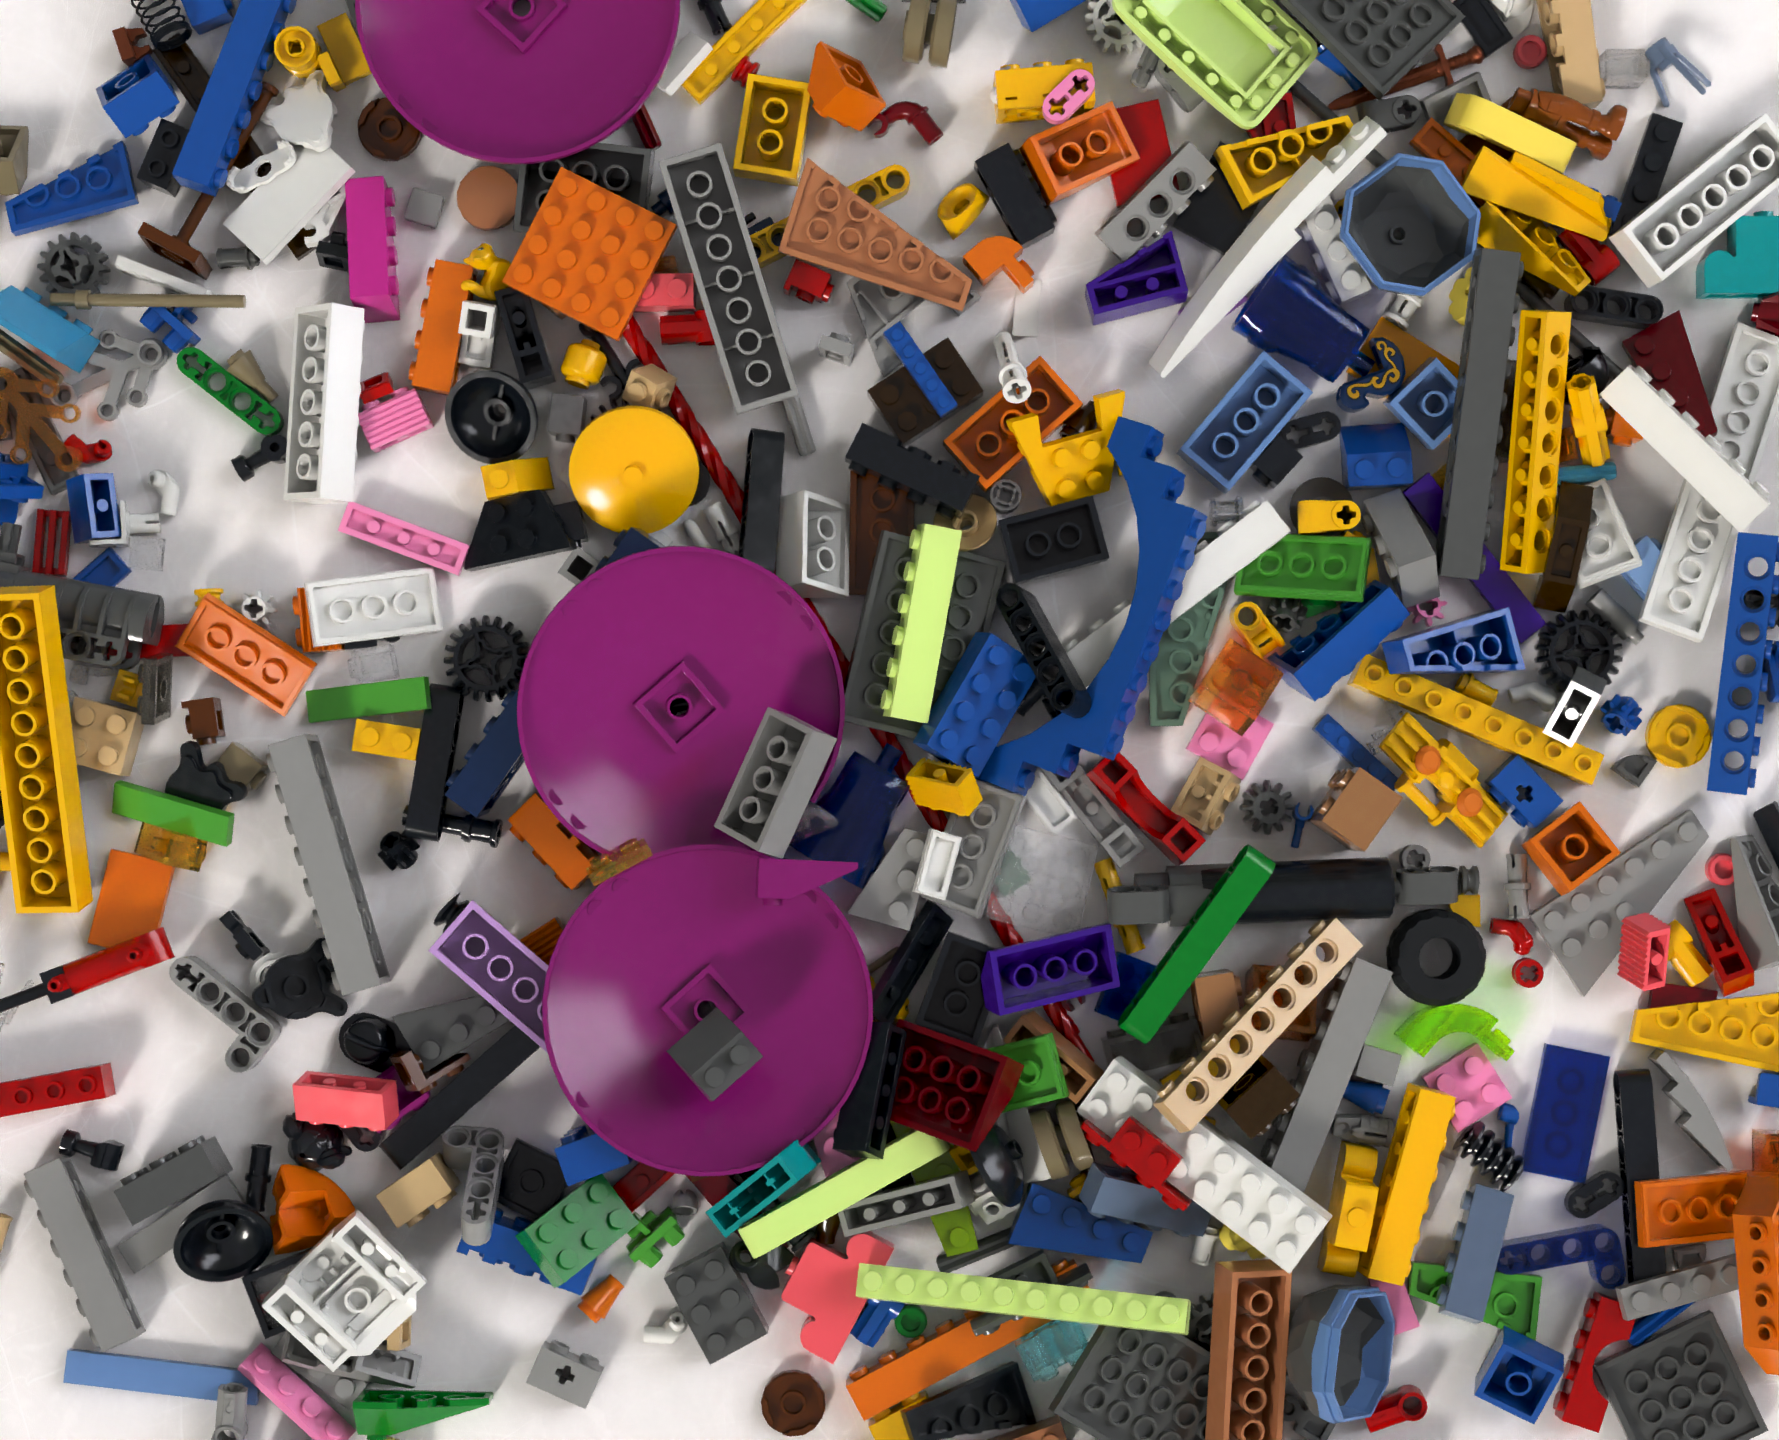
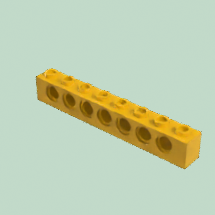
(1535, 439)
(1475, 720)

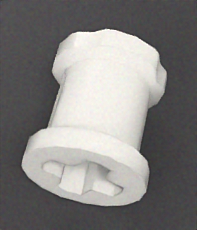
(1407, 305)

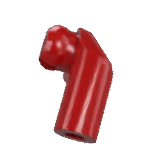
(93, 452)
(1516, 931)

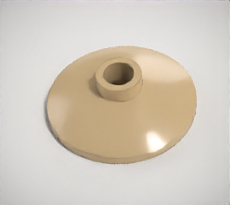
(979, 515)

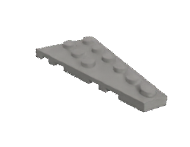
(1587, 922)

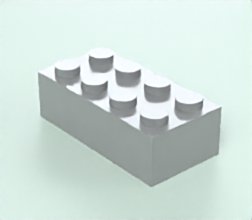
(775, 783)

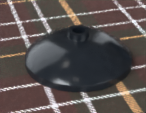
(1001, 1166)

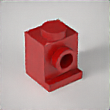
(808, 283)

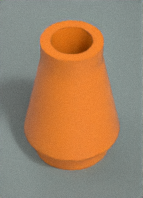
(600, 1299)

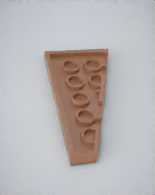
(853, 237)

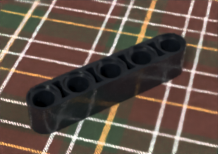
(761, 497)
(1052, 659)
(434, 763)

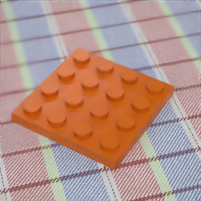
(589, 254)

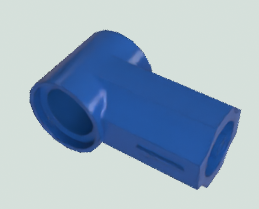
(874, 1320)

